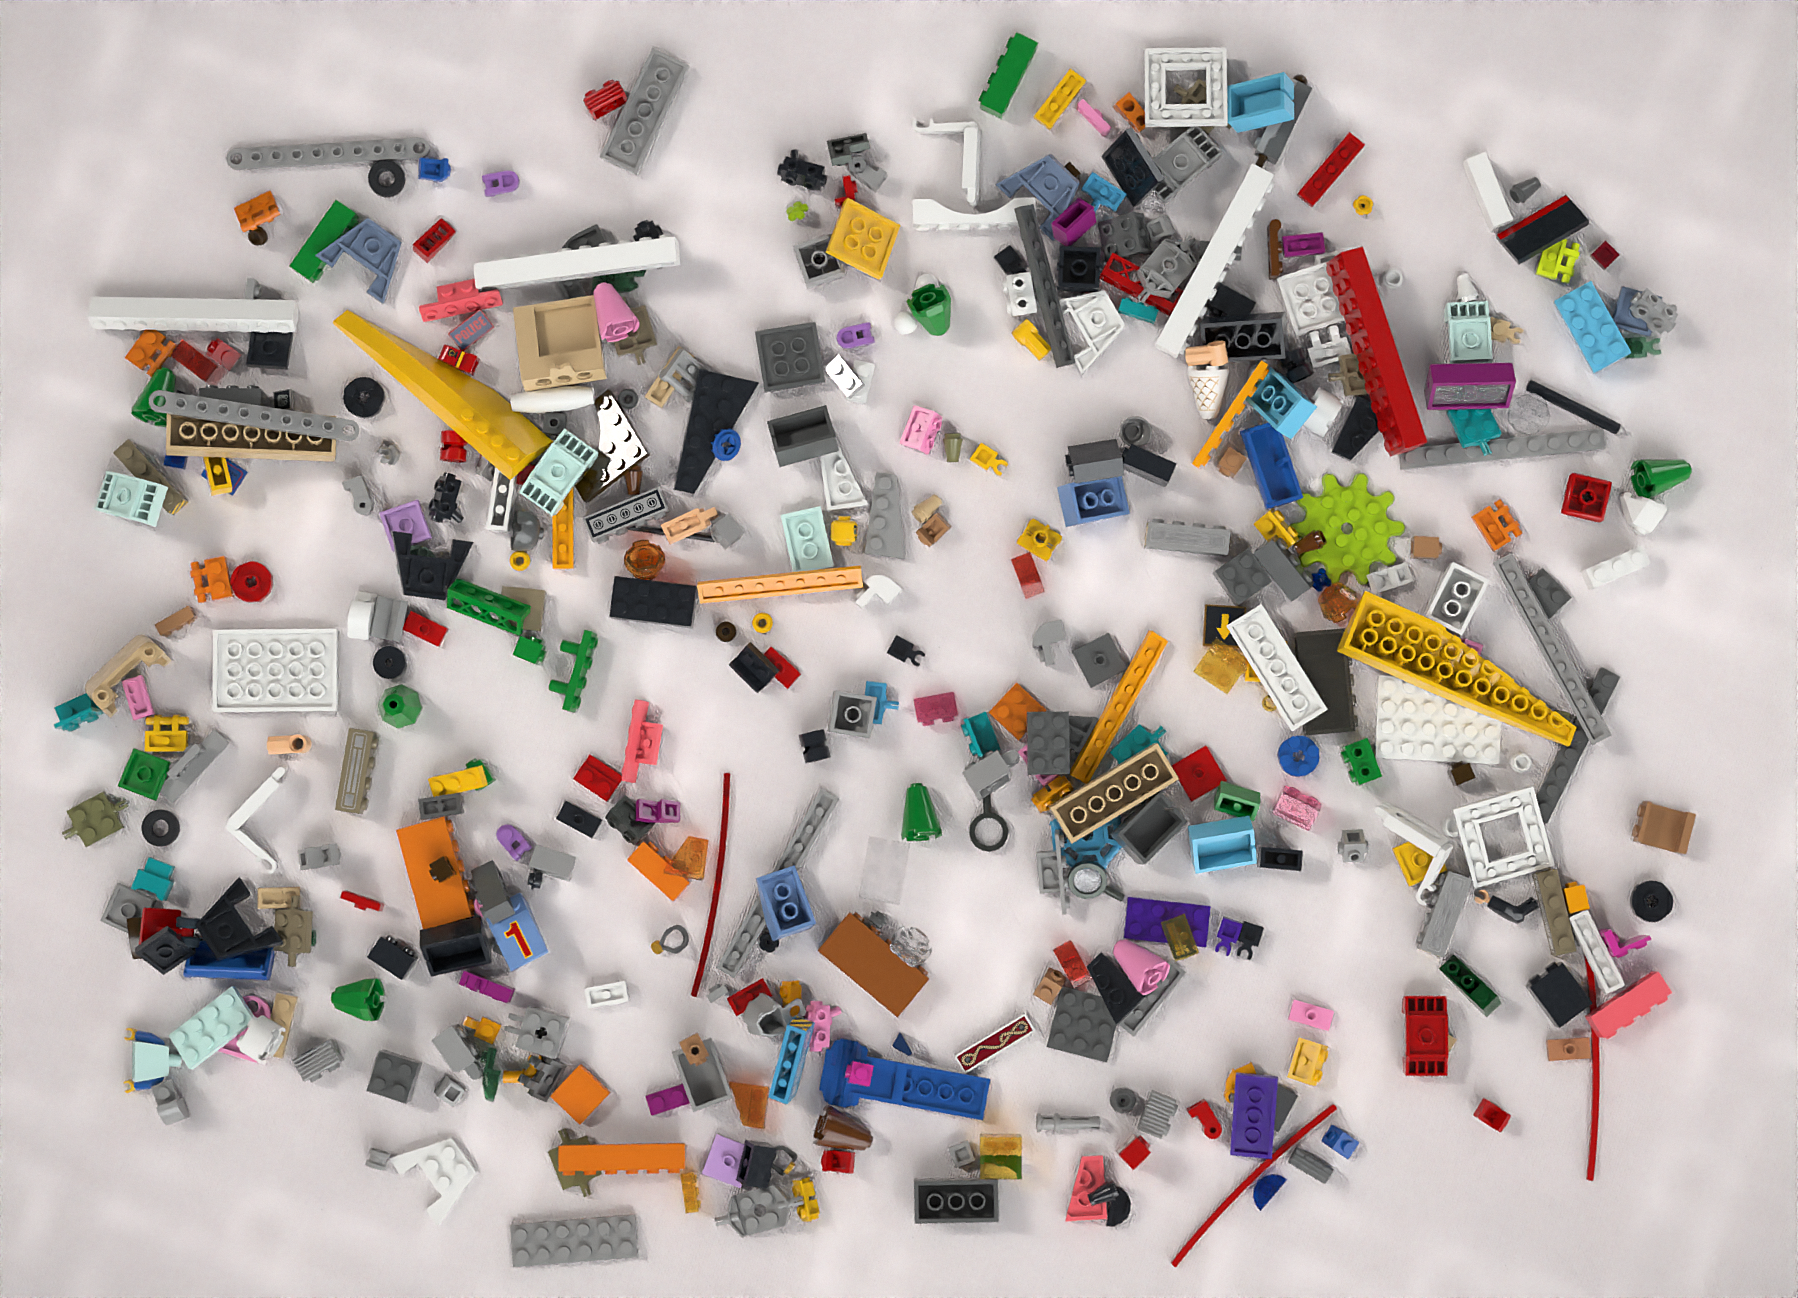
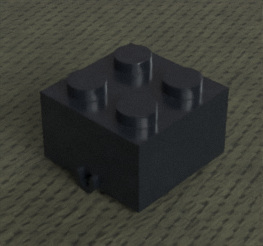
(1078, 269)

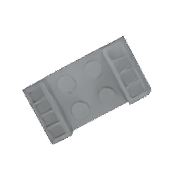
(1184, 161)

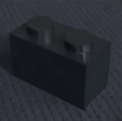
(1230, 302)
(1279, 858)
(393, 957)
(756, 1164)

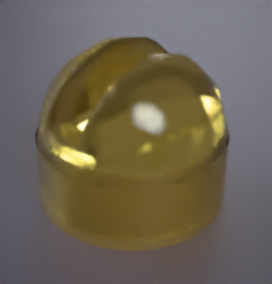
(1266, 705)

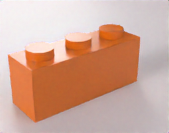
(652, 865)

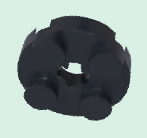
(353, 392)
(1660, 893)

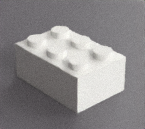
(1456, 598)

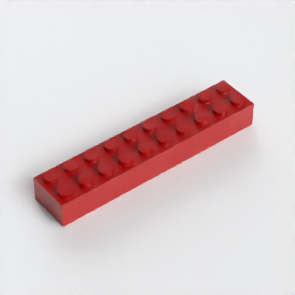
(1376, 351)

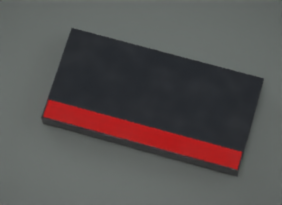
(1542, 229)

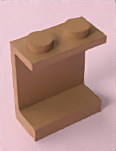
(1663, 827)

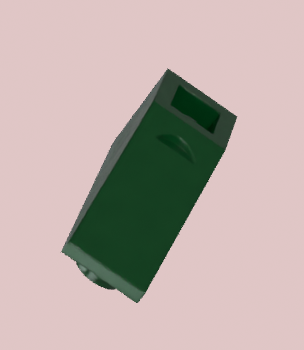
(1470, 985)

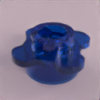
(1318, 585)

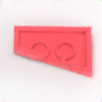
(1088, 1178)

